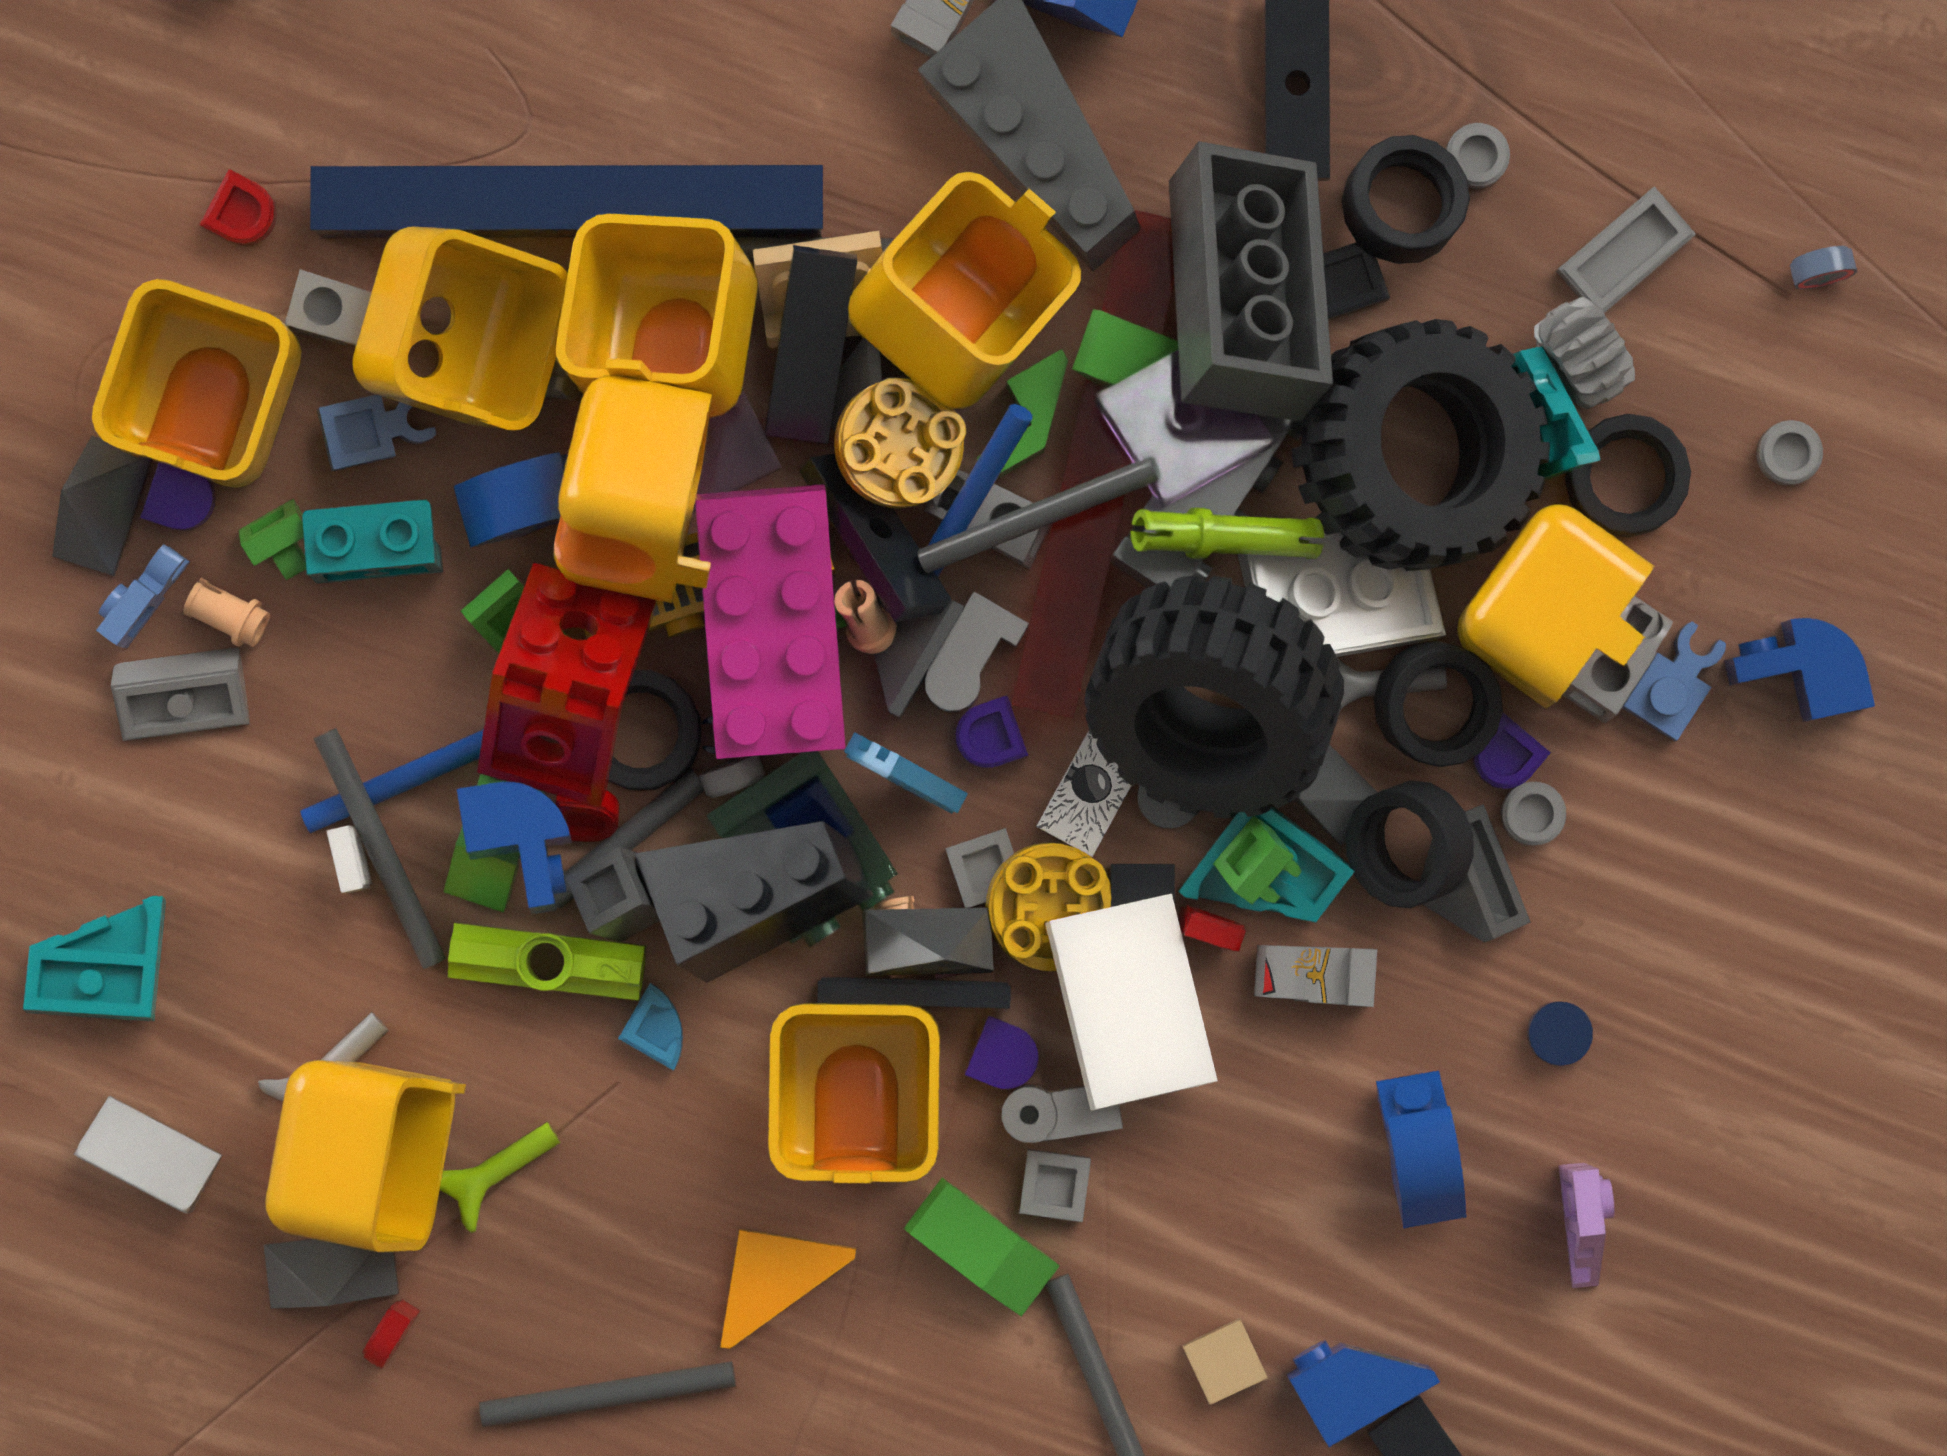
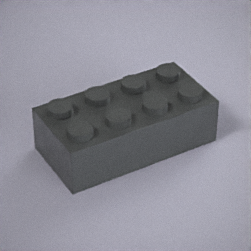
(1249, 282)

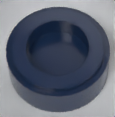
(1559, 1033)

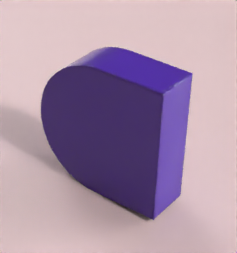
(179, 499)
(990, 734)
(1509, 756)
(1003, 1055)

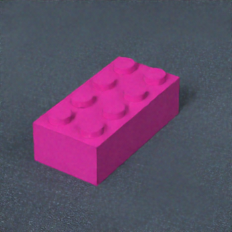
(770, 621)

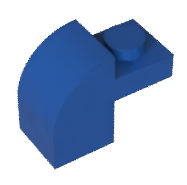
(511, 499)
(1824, 666)
(520, 819)
(1422, 1149)

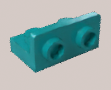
(370, 542)

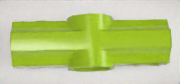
(505, 956)

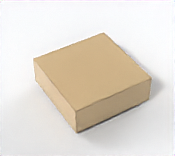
(1224, 1361)

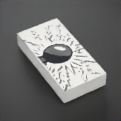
(1085, 799)

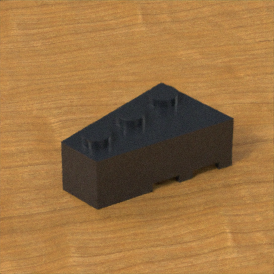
(750, 892)

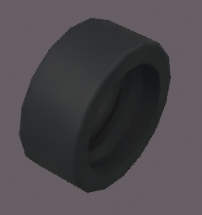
(1432, 162)
(1675, 485)
(1483, 717)
(688, 735)
(1371, 858)

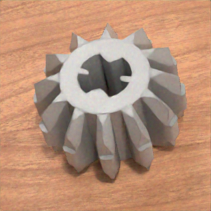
(1585, 352)

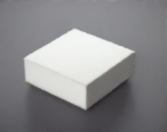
(349, 859)

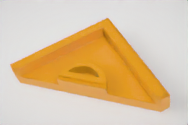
(772, 1275)

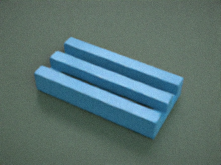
(905, 773)

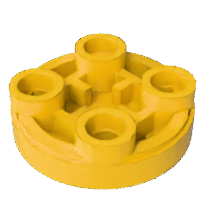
(898, 444)
(1038, 887)

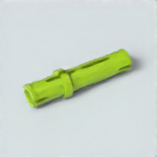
(1202, 533)

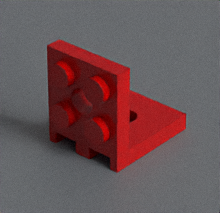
(562, 686)

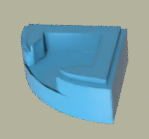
(655, 1028)

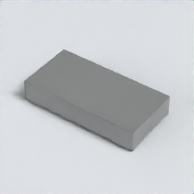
(1626, 251)

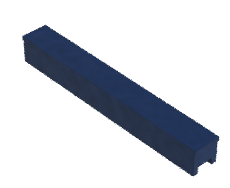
(562, 198)

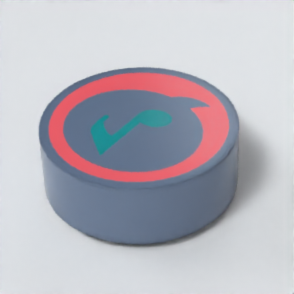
(1823, 267)

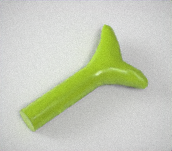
(471, 1184)

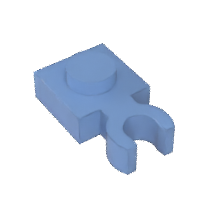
(363, 432)
(130, 608)
(1670, 689)

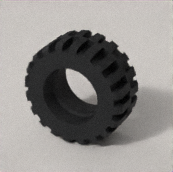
(1494, 432)
(1224, 643)

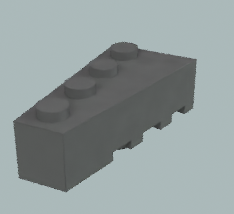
(1023, 117)
(1220, 496)

